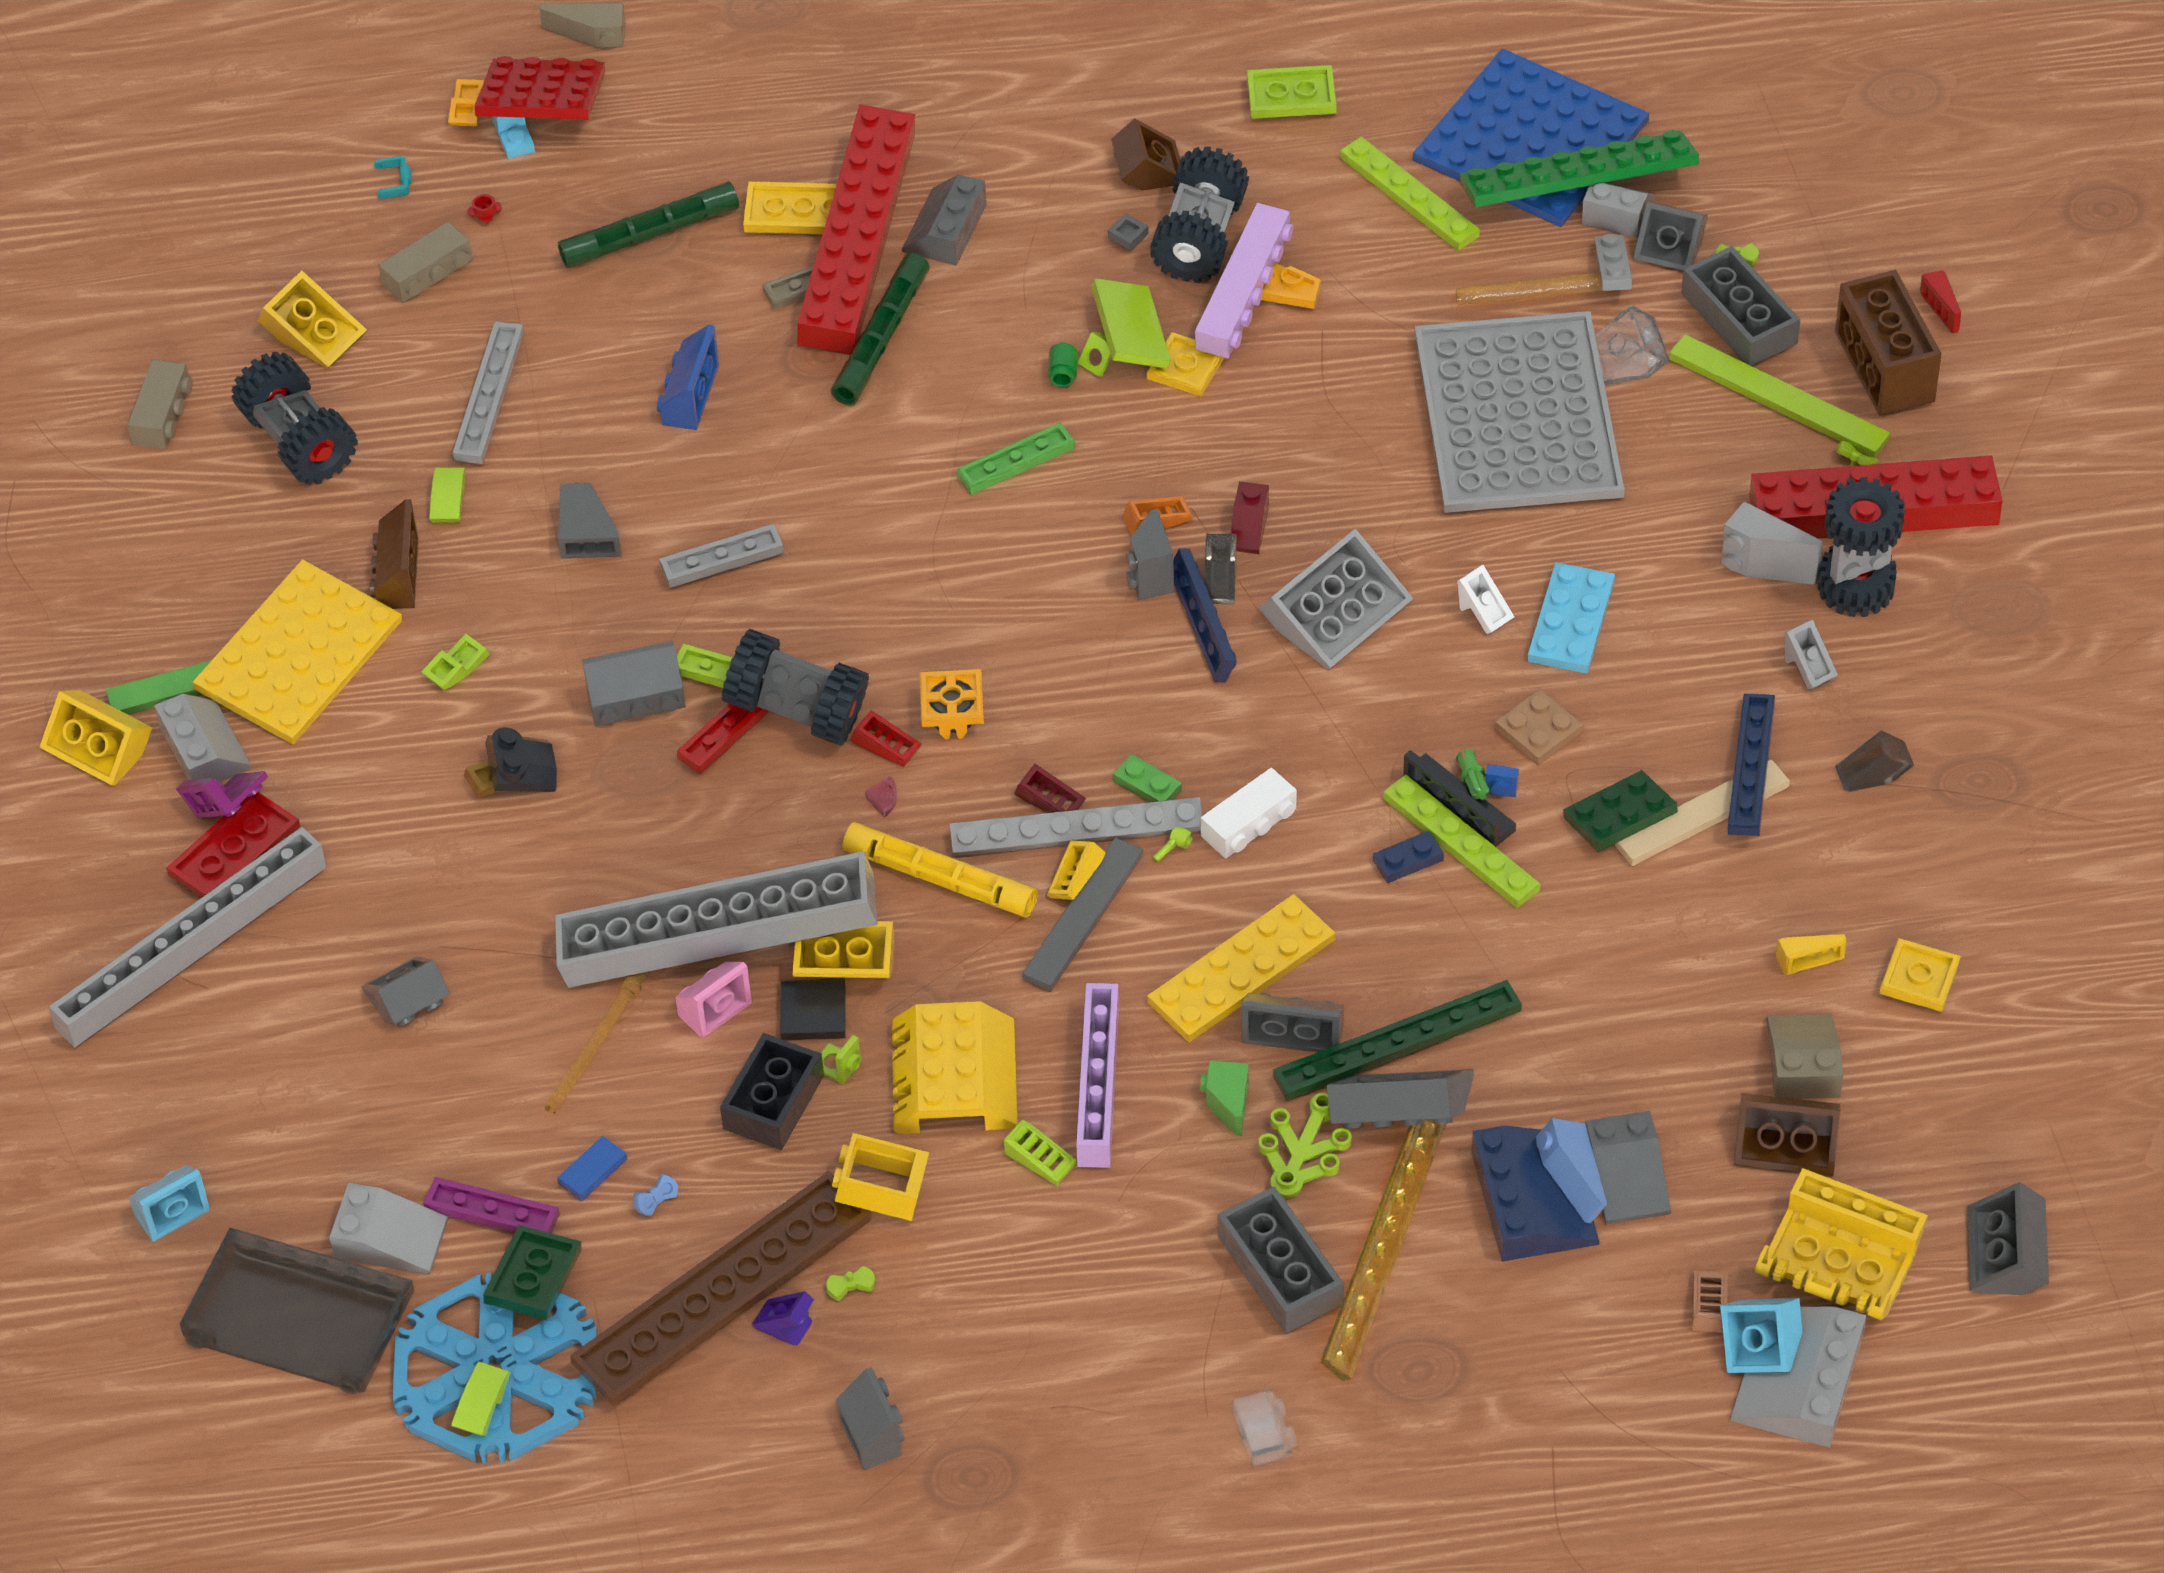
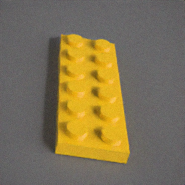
(1241, 966)

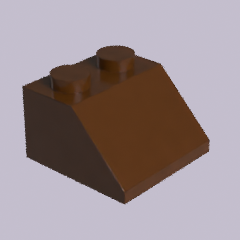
(1145, 156)

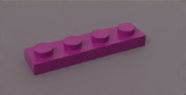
(489, 1207)

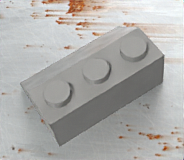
(201, 738)

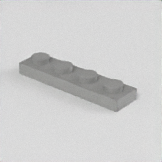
(721, 555)

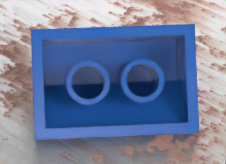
(690, 380)

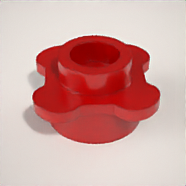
(484, 208)

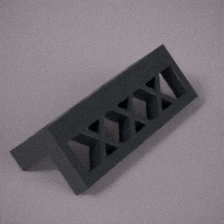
(1456, 796)

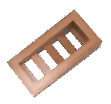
(1706, 1320)

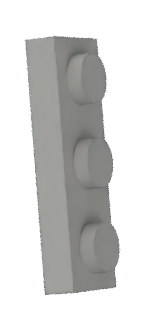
(1612, 262)

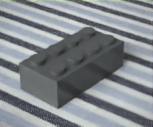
(1740, 306)
(1280, 1259)

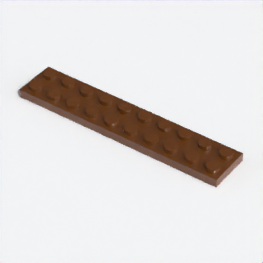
(717, 1290)

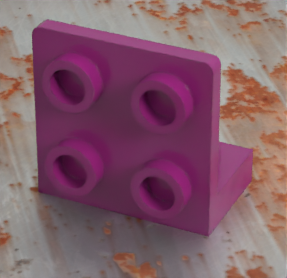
(213, 799)

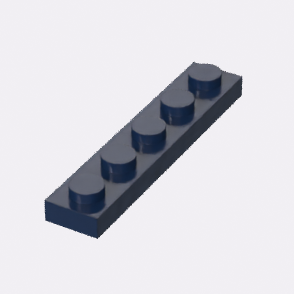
(1203, 616)

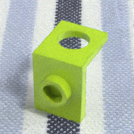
(1098, 341)
(847, 1059)

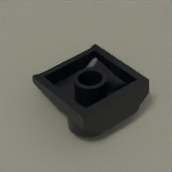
(520, 762)

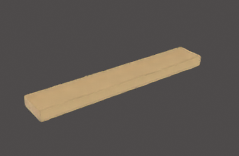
(1692, 818)

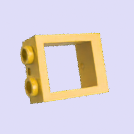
(886, 1157)

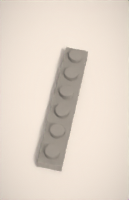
(488, 392)

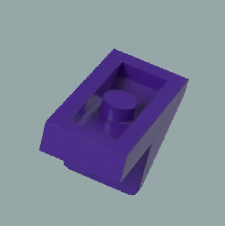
(785, 1317)

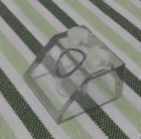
(1630, 347)

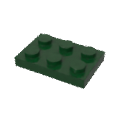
(1620, 810)
(532, 1272)

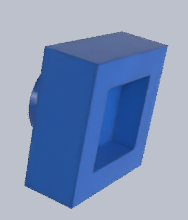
(1502, 780)

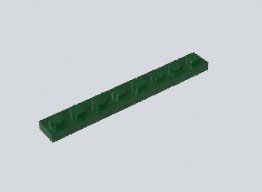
(1397, 1040)

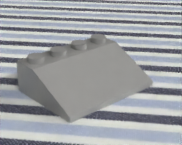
(1337, 601)
(1812, 1394)

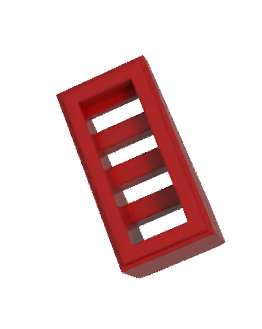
(1940, 297)
(881, 726)

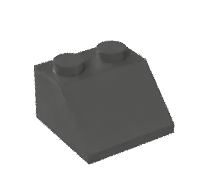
(1670, 236)
(1150, 559)
(407, 990)

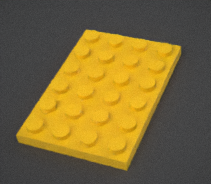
(297, 652)

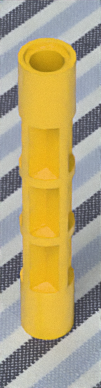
(941, 870)

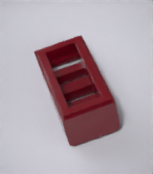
(1046, 780)

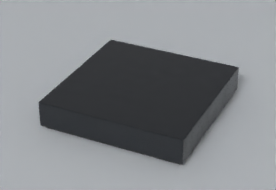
(813, 1009)

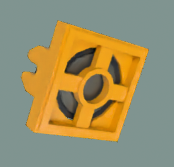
(951, 701)

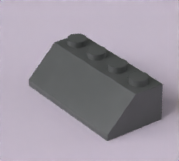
(1399, 1097)

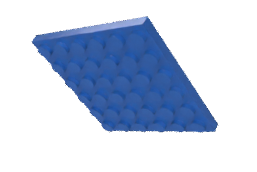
(1524, 113)

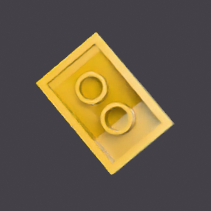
(310, 321)

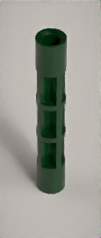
(648, 224)
(880, 329)

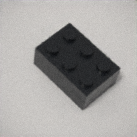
(772, 1091)

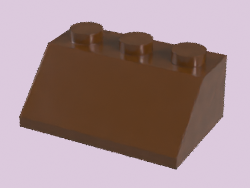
(396, 558)
(1787, 1134)

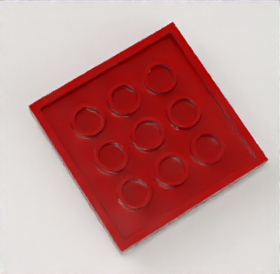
(540, 88)

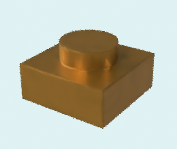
(480, 779)

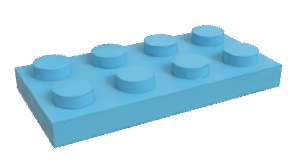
(1571, 618)

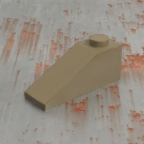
(588, 23)

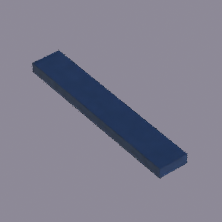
(1751, 765)

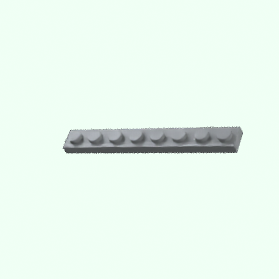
(1075, 825)

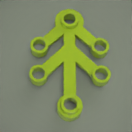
(1303, 1149)

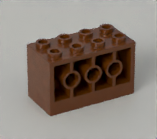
(1888, 342)

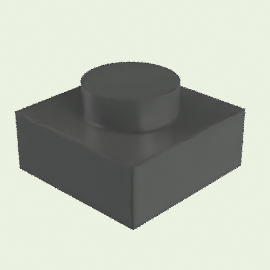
(1128, 232)

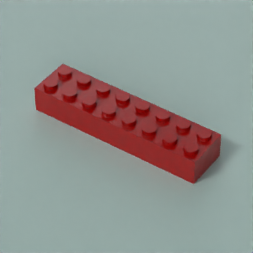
(1934, 493)

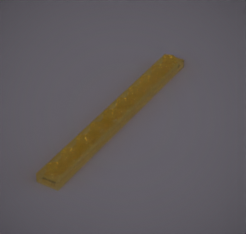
(1381, 1248)

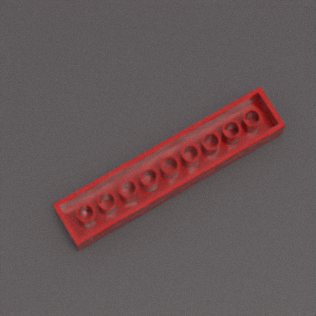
(856, 230)

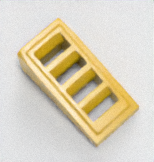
(1079, 864)
(1807, 952)

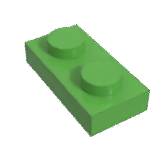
(1146, 780)

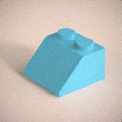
(170, 1202)
(1761, 1334)

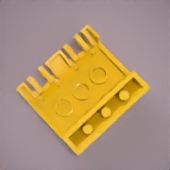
(954, 1064)
(1843, 1244)

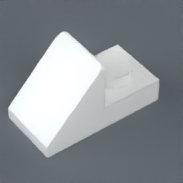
(1483, 597)

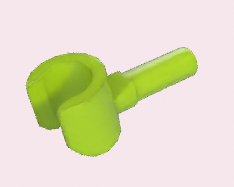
(1178, 836)

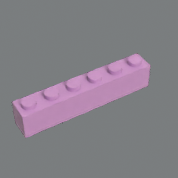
(1243, 281)
(1098, 1075)

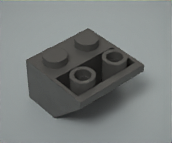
(870, 1420)

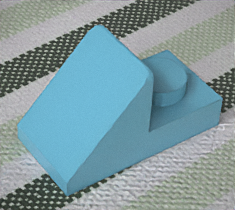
(513, 136)

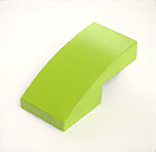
(447, 495)
(458, 663)
(480, 1398)

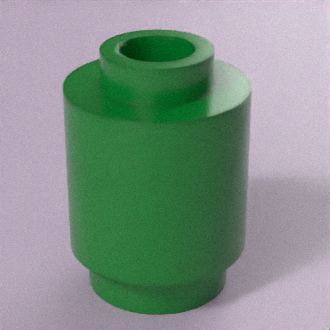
(1062, 364)

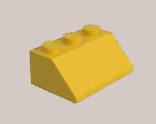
(94, 736)
(850, 953)

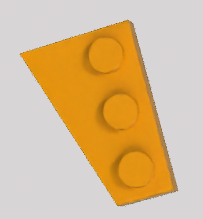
(1292, 287)

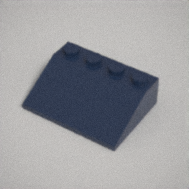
(1523, 1199)

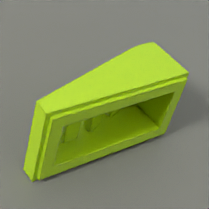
(1027, 1136)

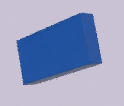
(592, 1168)

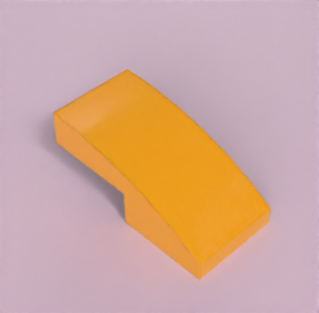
(462, 105)

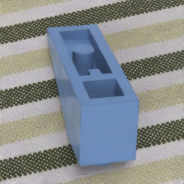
(1572, 1164)

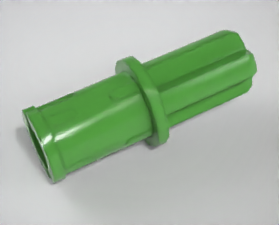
(1473, 774)

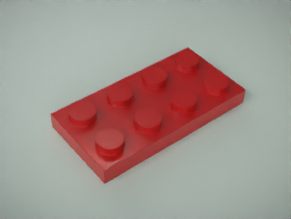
(232, 844)

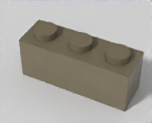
(425, 262)
(159, 404)

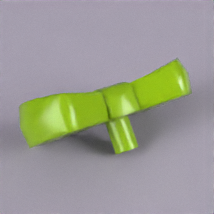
(1749, 252)
(1848, 450)
(839, 1286)

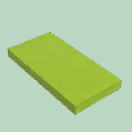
(1130, 323)

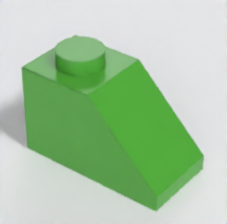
(1227, 1092)

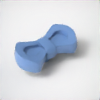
(646, 1202)

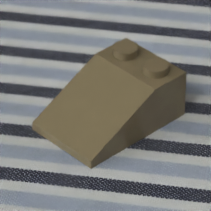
(1805, 1056)

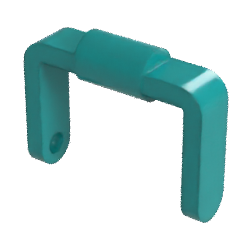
(405, 177)

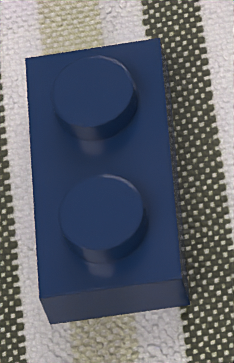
(1408, 857)

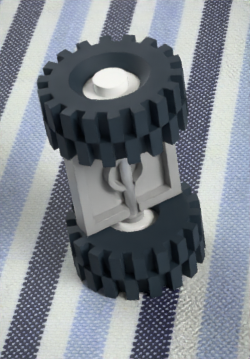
(1193, 235)

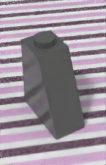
(585, 524)

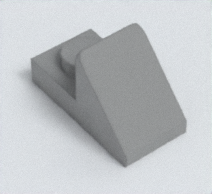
(1808, 651)

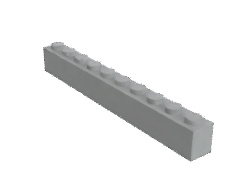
(187, 937)

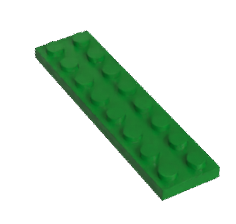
(1579, 168)

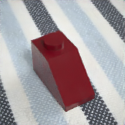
(1250, 516)

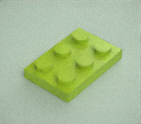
(1291, 91)

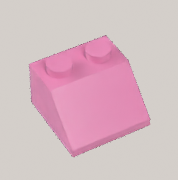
(715, 998)

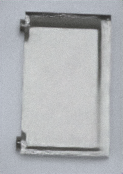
(296, 1310)

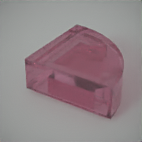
(883, 796)

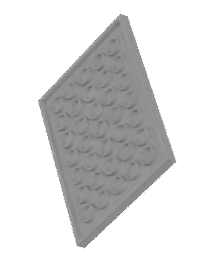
(1518, 412)

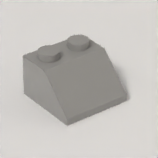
(1615, 208)

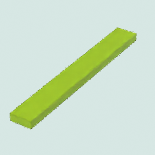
(1779, 396)

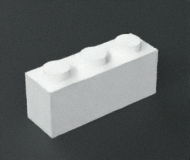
(1248, 813)

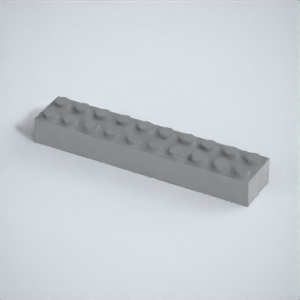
(716, 919)

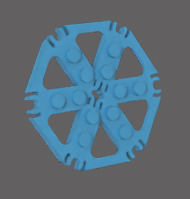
(498, 1345)

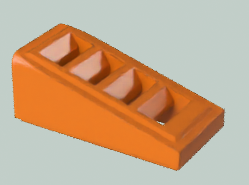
(1137, 511)

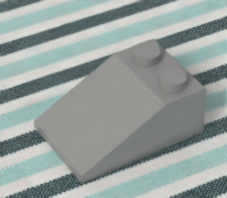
(1769, 548)
(386, 1230)

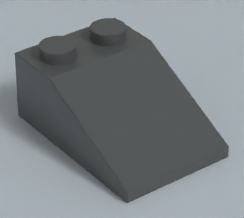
(1629, 1167)

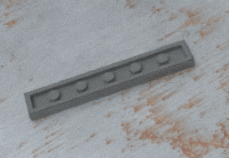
(1082, 915)

